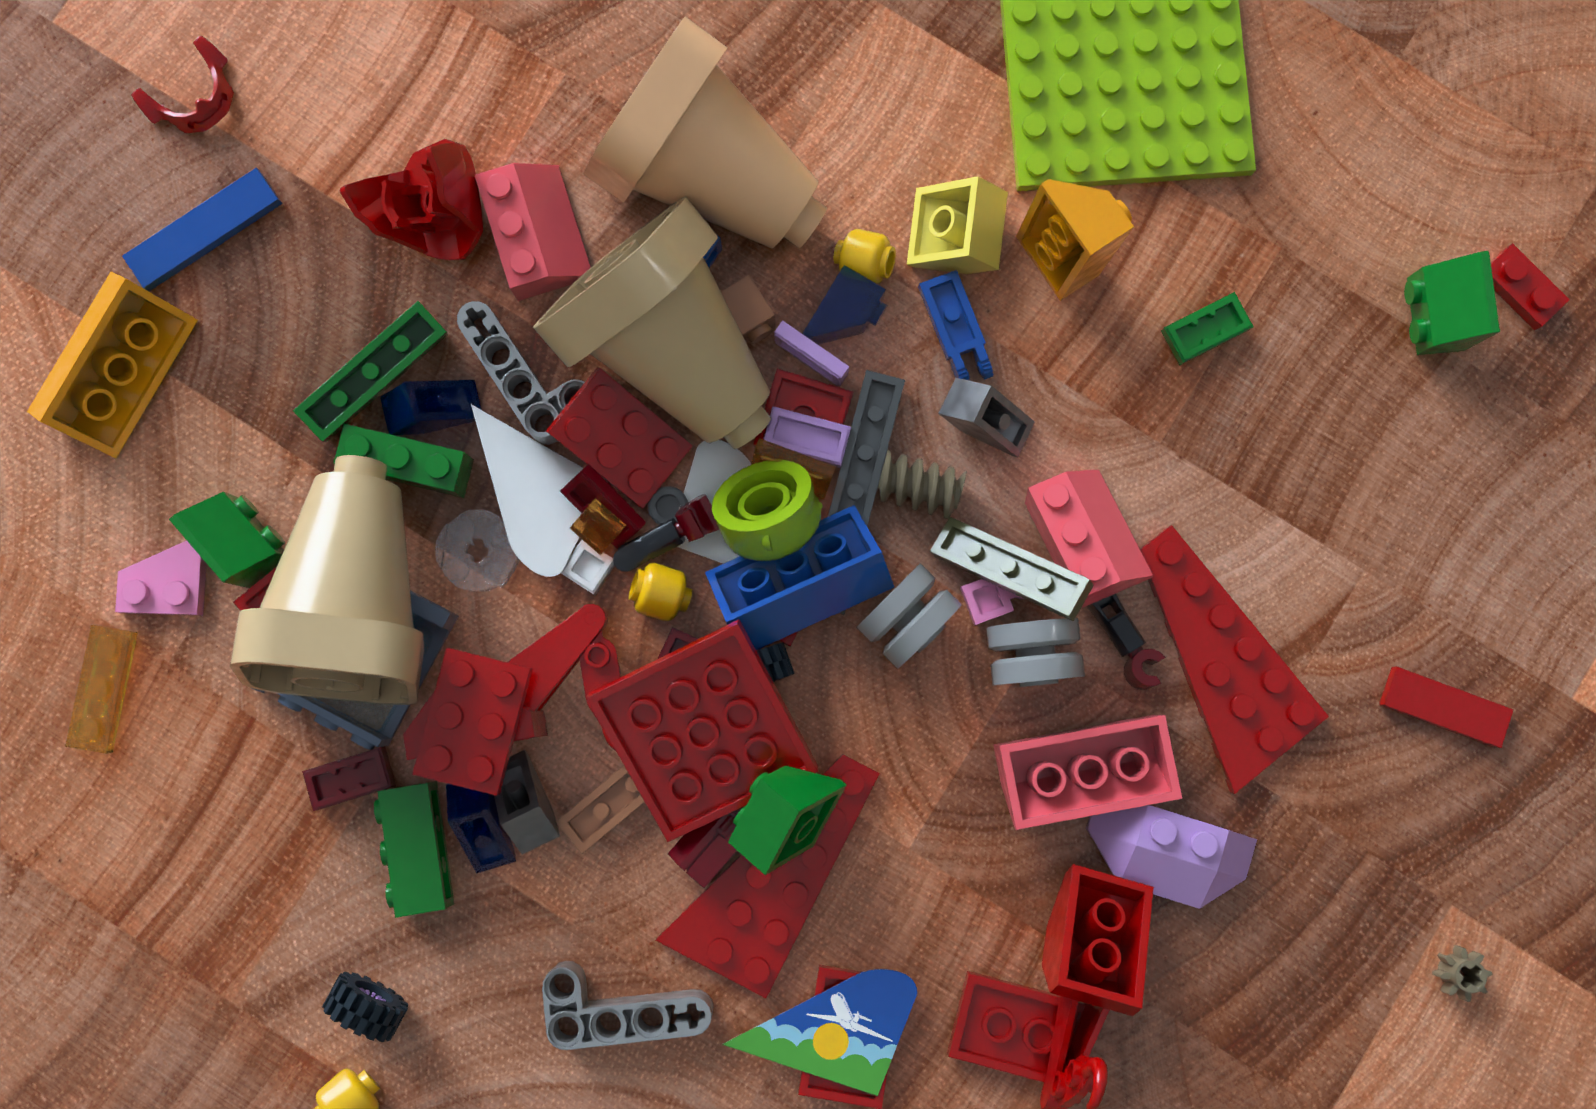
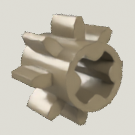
(1449, 971)

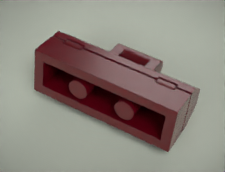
(705, 849)

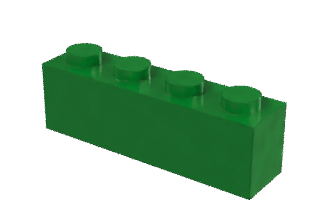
(370, 372)

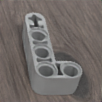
(513, 371)
(627, 1008)

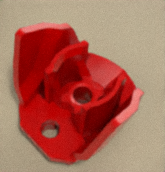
(427, 205)

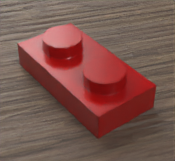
(1525, 287)

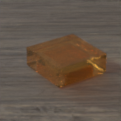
(597, 526)

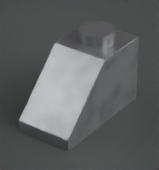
(986, 416)
(524, 806)

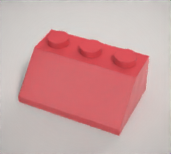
(533, 227)
(1087, 532)

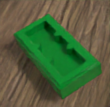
(1207, 328)

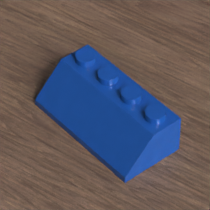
(818, 581)

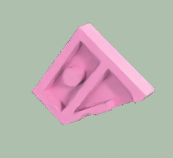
(164, 583)

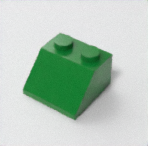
(1452, 304)
(231, 538)
(784, 816)

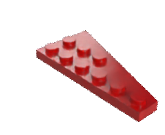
(1235, 676)
(752, 919)

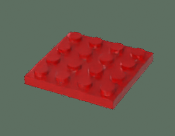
(700, 729)

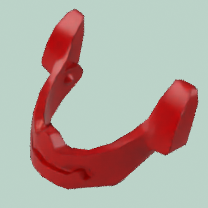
(207, 111)

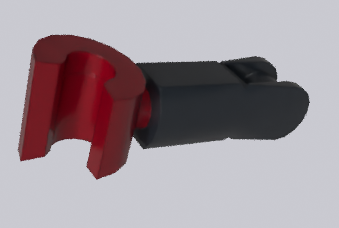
(694, 522)
(1127, 642)

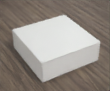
(588, 567)

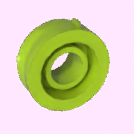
(767, 510)

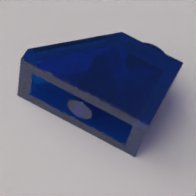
(846, 308)
(429, 406)
(478, 828)

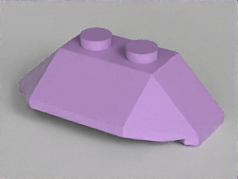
(1172, 853)

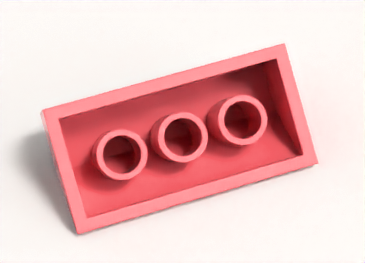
(1088, 771)

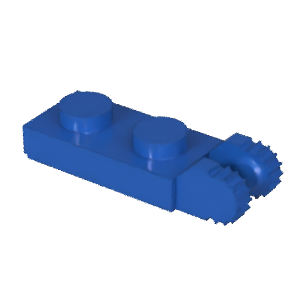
(955, 323)

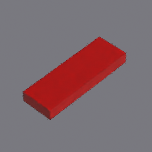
(1446, 707)

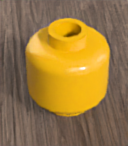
(866, 254)
(660, 592)
(348, 1091)

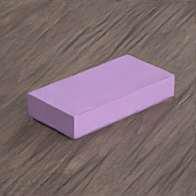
(811, 354)
(808, 435)

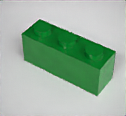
(410, 460)
(414, 849)

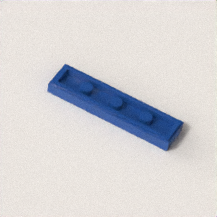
(202, 229)

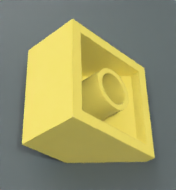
(958, 226)

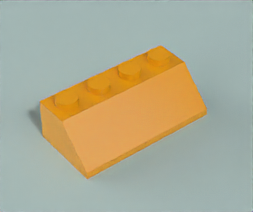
(1073, 233)
(112, 365)

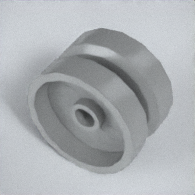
(911, 619)
(1035, 652)

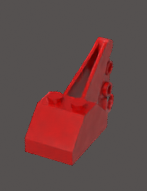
(552, 661)
(1095, 957)

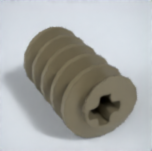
(920, 485)

